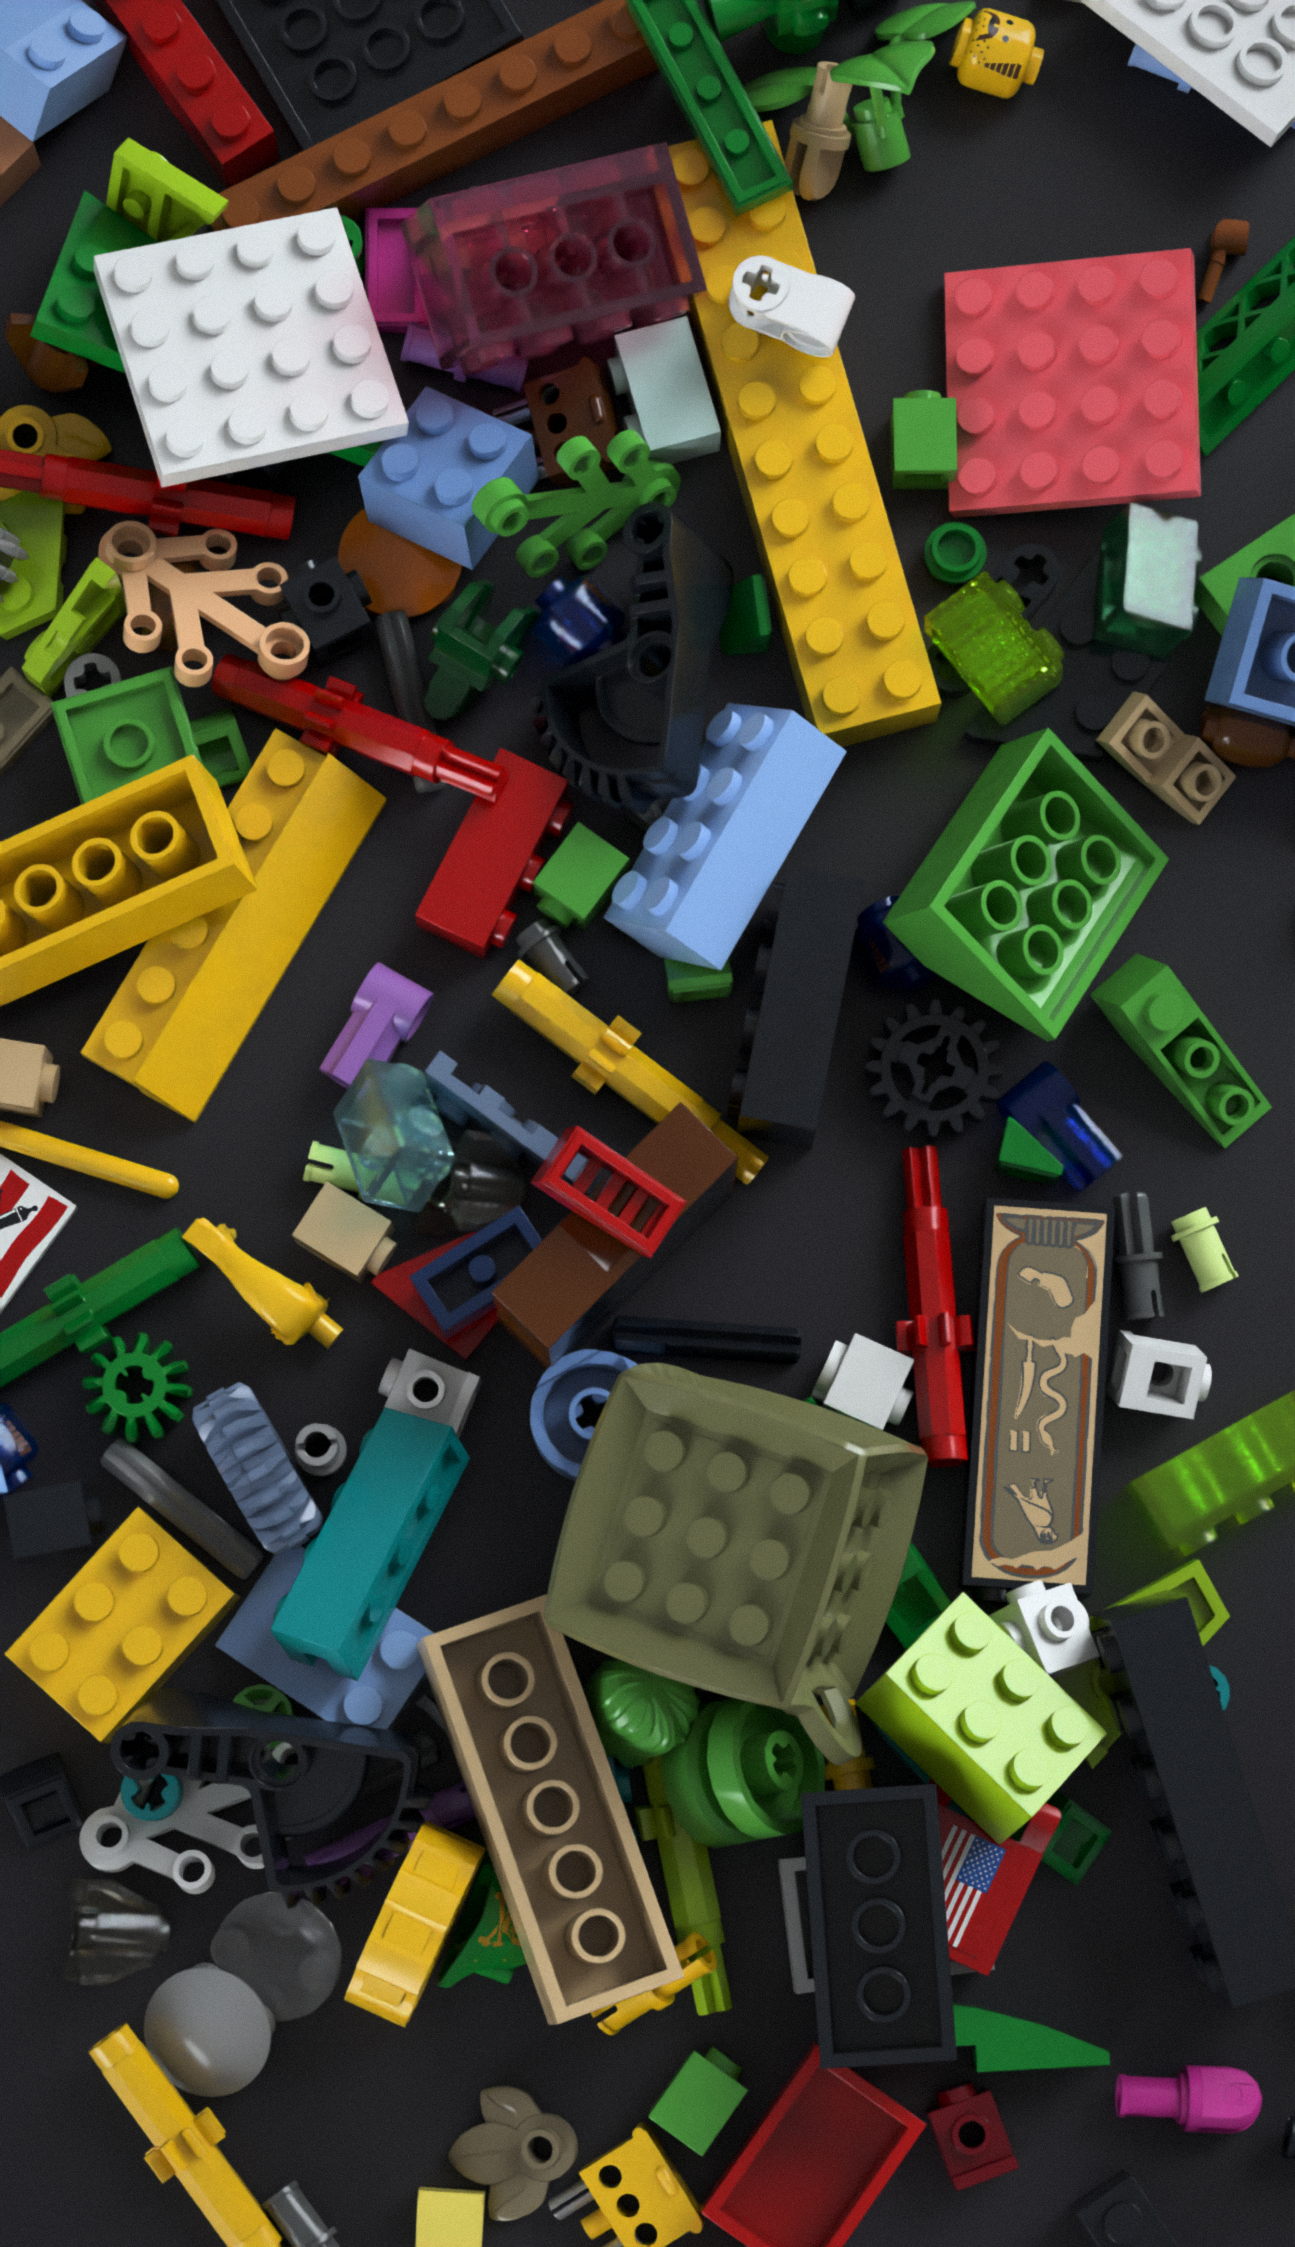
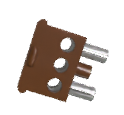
(582, 405)

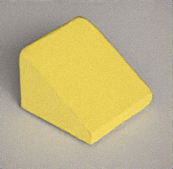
(449, 2217)

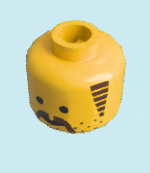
(996, 53)

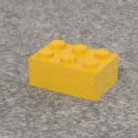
(122, 1625)

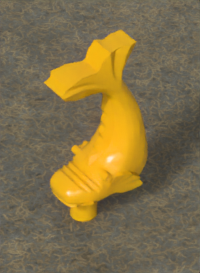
(282, 1303)

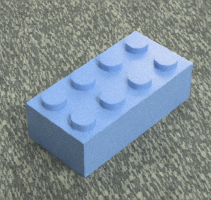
(726, 841)

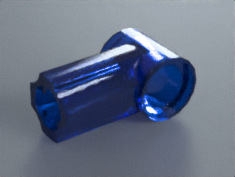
(1051, 1113)

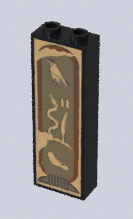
(1036, 1397)

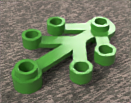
(506, 509)

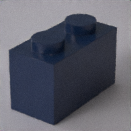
(461, 1281)

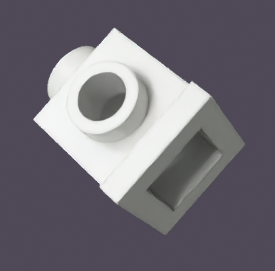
(455, 1393)
(1173, 1395)

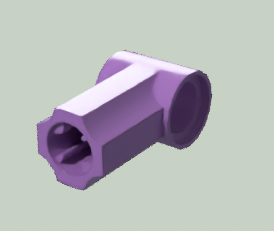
(383, 1015)

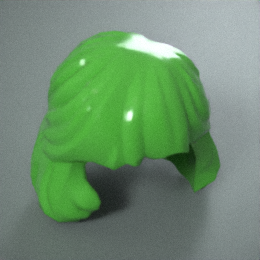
(638, 1711)

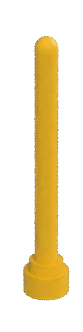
(88, 1161)

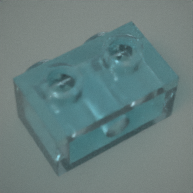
(393, 1135)

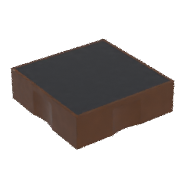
(587, 1275)

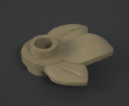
(504, 2152)

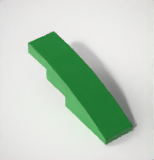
(1015, 2043)

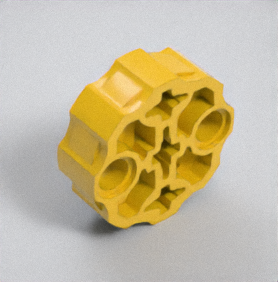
(414, 1924)

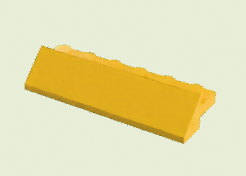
(210, 978)

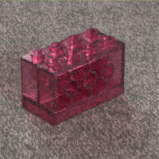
(553, 258)

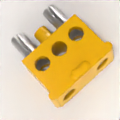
(648, 2176)

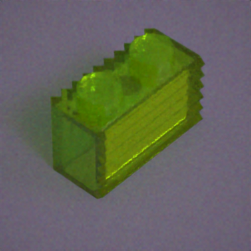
(995, 646)

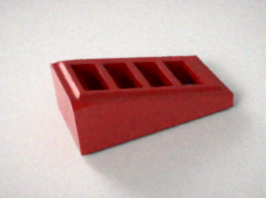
(572, 1196)

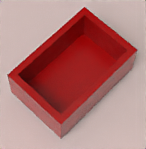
(813, 2160)

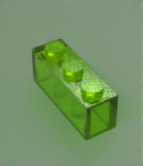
(1219, 1478)

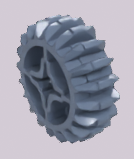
(257, 1468)

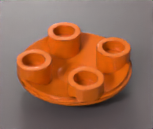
(395, 569)

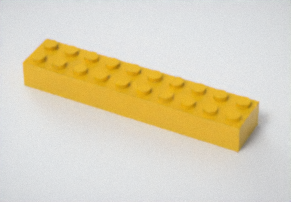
(806, 482)

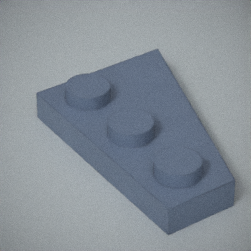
(495, 1116)

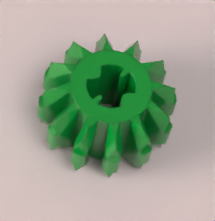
(121, 1403)

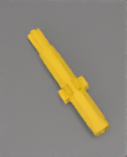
(611, 1059)
(183, 2141)

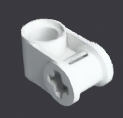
(798, 306)

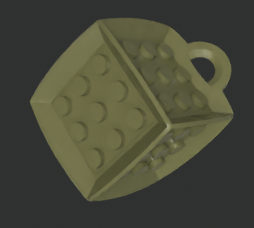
(737, 1543)

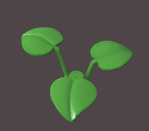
(891, 68)

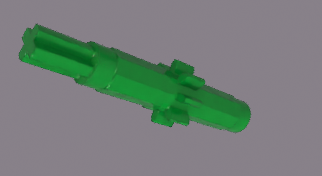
(83, 1310)

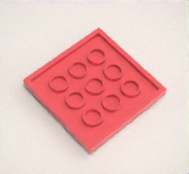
(1073, 383)

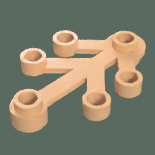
(199, 595)

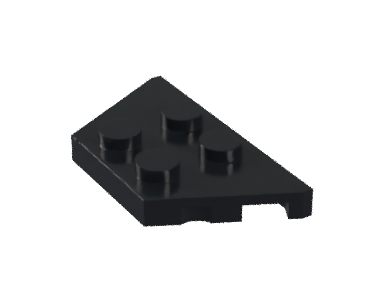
(1093, 682)

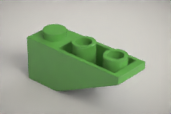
(1181, 1047)

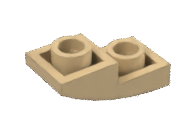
(1165, 759)

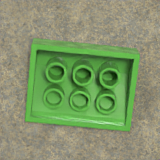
(1028, 885)

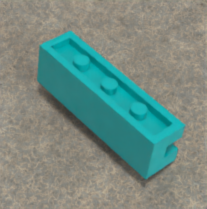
(370, 1542)

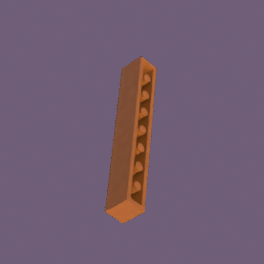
(450, 122)

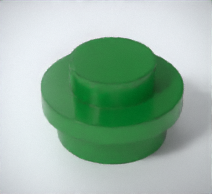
(955, 553)

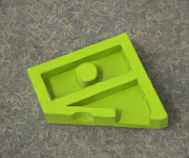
(159, 195)

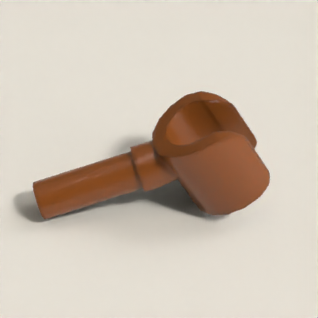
(1227, 238)

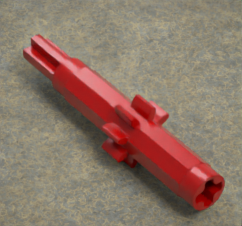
(140, 494)
(338, 719)
(934, 1331)

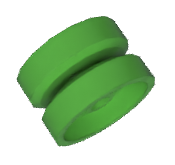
(741, 1773)

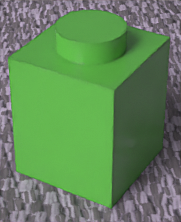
(923, 441)
(579, 878)
(699, 2098)

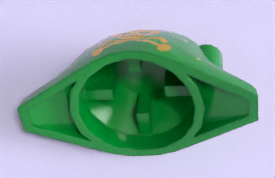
(484, 1936)

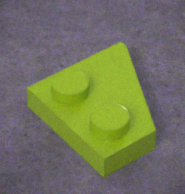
(39, 587)
(77, 628)

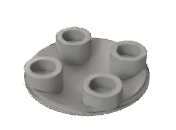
(208, 2031)

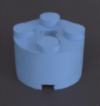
(559, 1404)

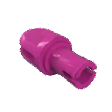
(1197, 2098)

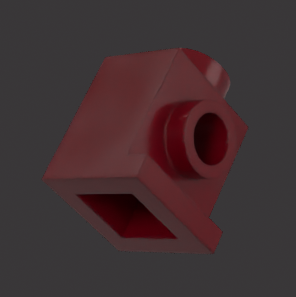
(977, 2163)

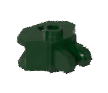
(472, 651)

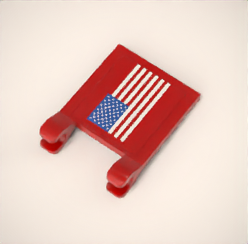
(986, 1880)

